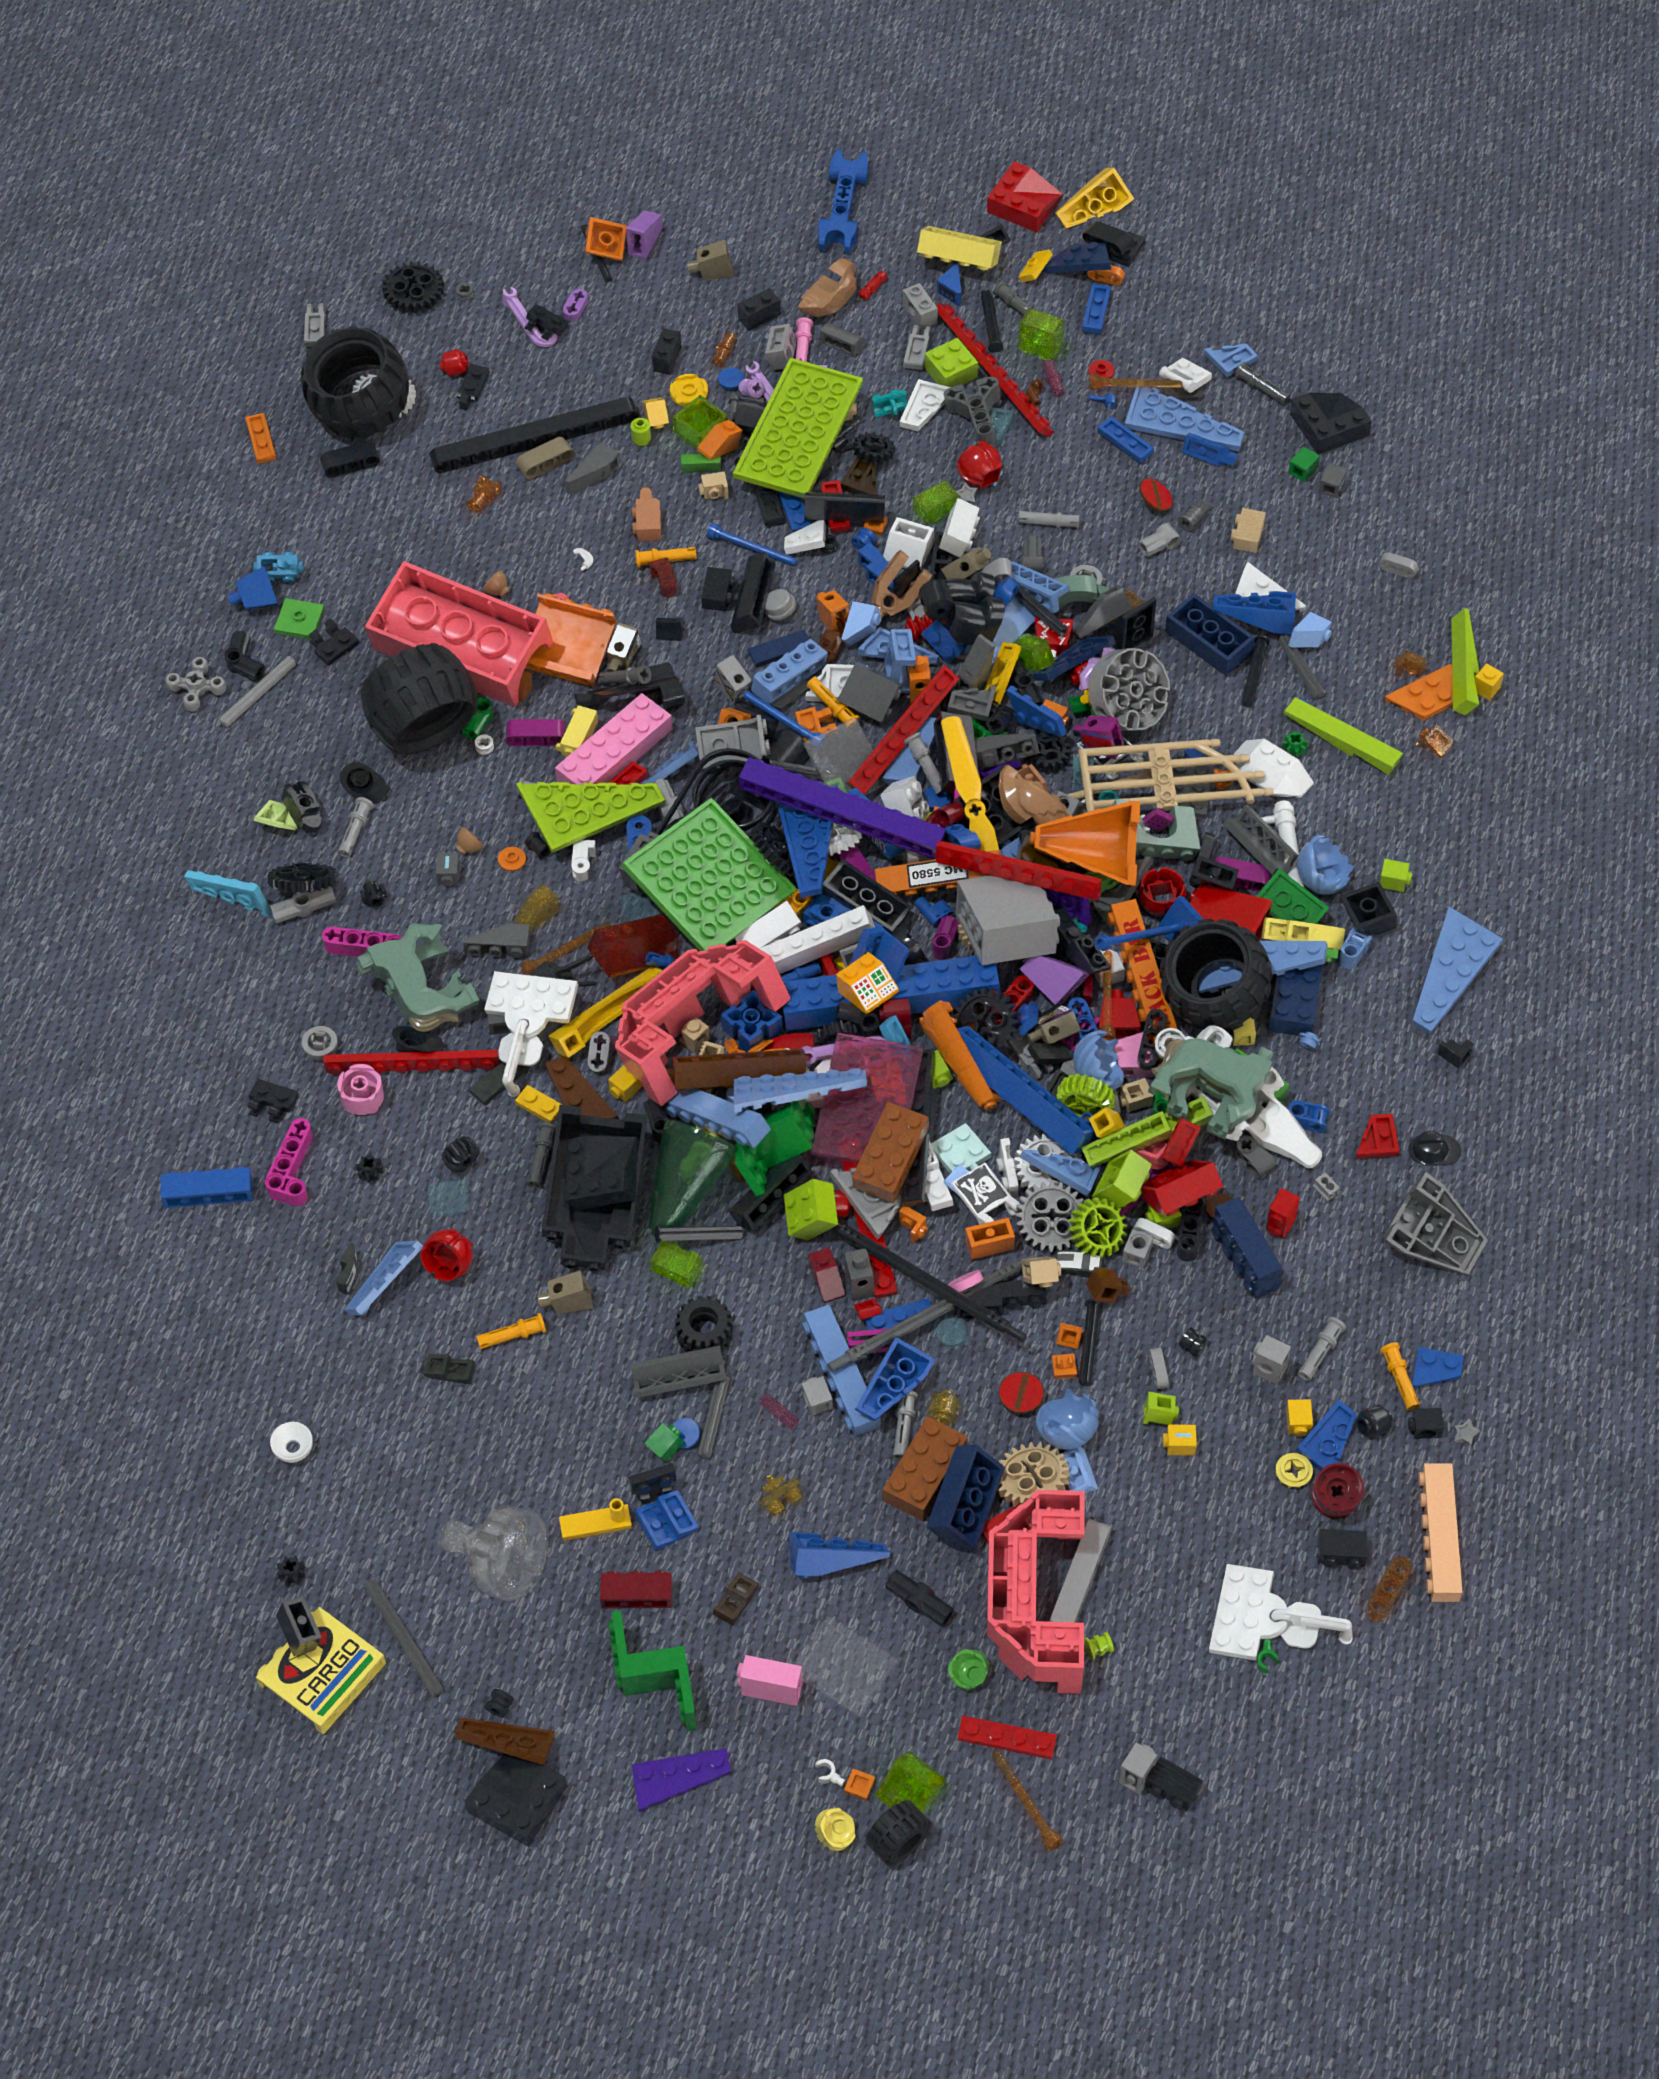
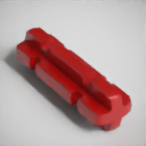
(873, 285)

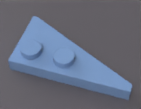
(877, 645)
(673, 765)
(1065, 1169)

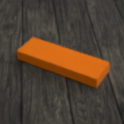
(260, 438)

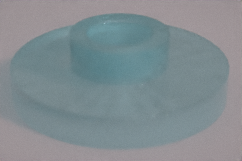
(951, 1332)

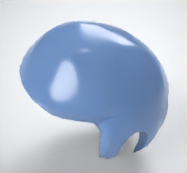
(1323, 866)
(1096, 1058)
(1068, 1421)

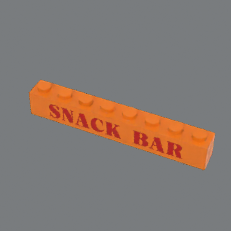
(1140, 965)

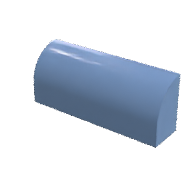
(1014, 623)
(904, 765)

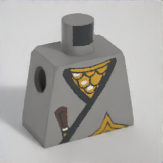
(732, 680)

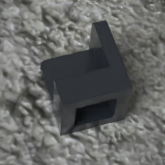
(1455, 1053)

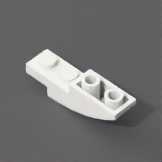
(936, 1191)

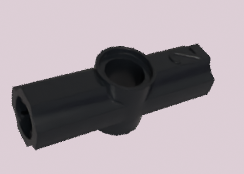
(1025, 682)
(919, 1597)

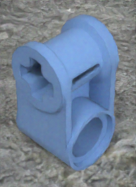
(1355, 946)

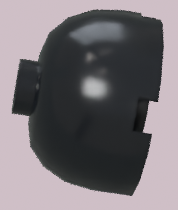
(915, 952)

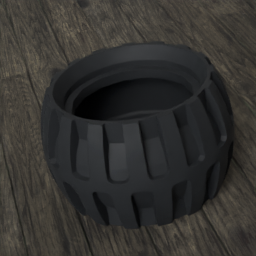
(339, 357)
(418, 698)

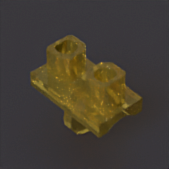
(772, 1502)

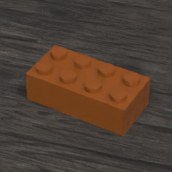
(890, 1152)
(922, 1469)

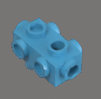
(284, 566)

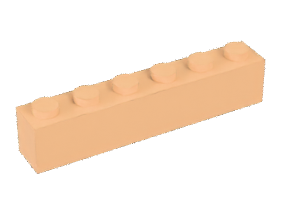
(1441, 1533)

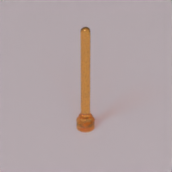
(1097, 381)
(529, 965)
(1107, 1000)
(1050, 1838)

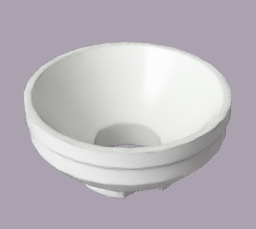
(289, 1433)

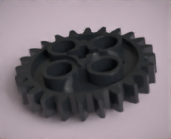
(413, 287)
(773, 847)
(302, 877)
(969, 1014)

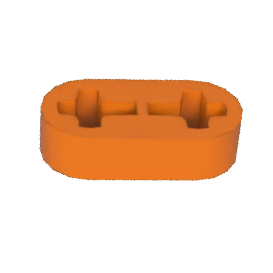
(1113, 276)

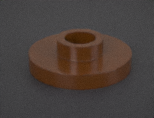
(1214, 1201)

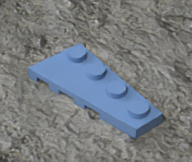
(386, 1271)

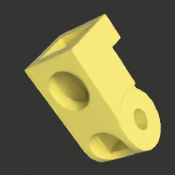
(1244, 1035)

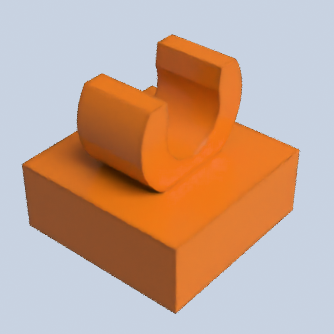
(1064, 1366)

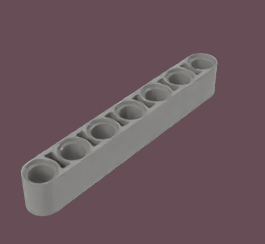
(1081, 1572)

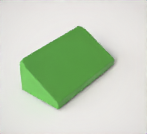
(699, 463)

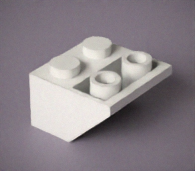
(912, 539)
(906, 797)

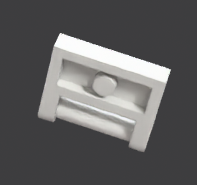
(1187, 372)

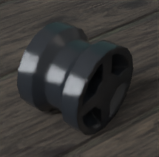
(1192, 1341)
(499, 1703)

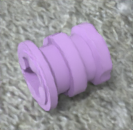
(752, 388)

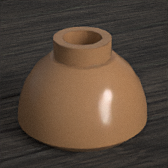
(496, 585)
(467, 842)

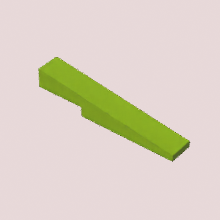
(1463, 664)
(1344, 736)
(1144, 1133)

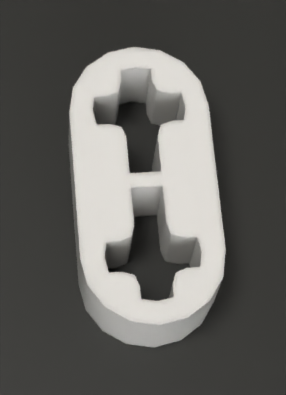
(1162, 1236)

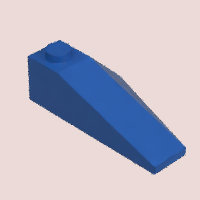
(1268, 612)

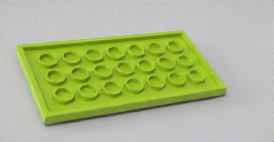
(798, 428)

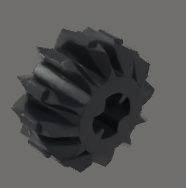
(460, 1154)

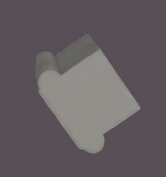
(1321, 1188)

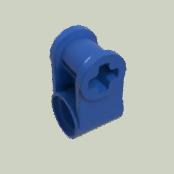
(962, 836)
(1309, 1115)

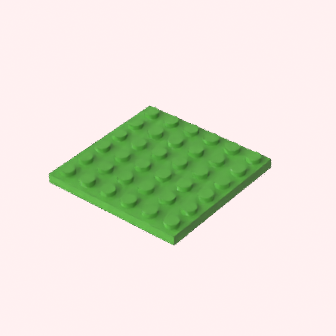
(708, 877)

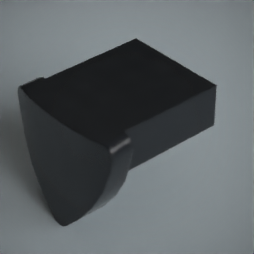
(669, 628)

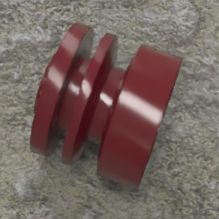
(1340, 1478)

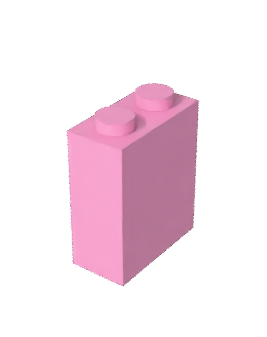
(770, 1680)

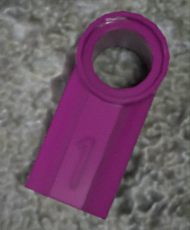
(944, 938)

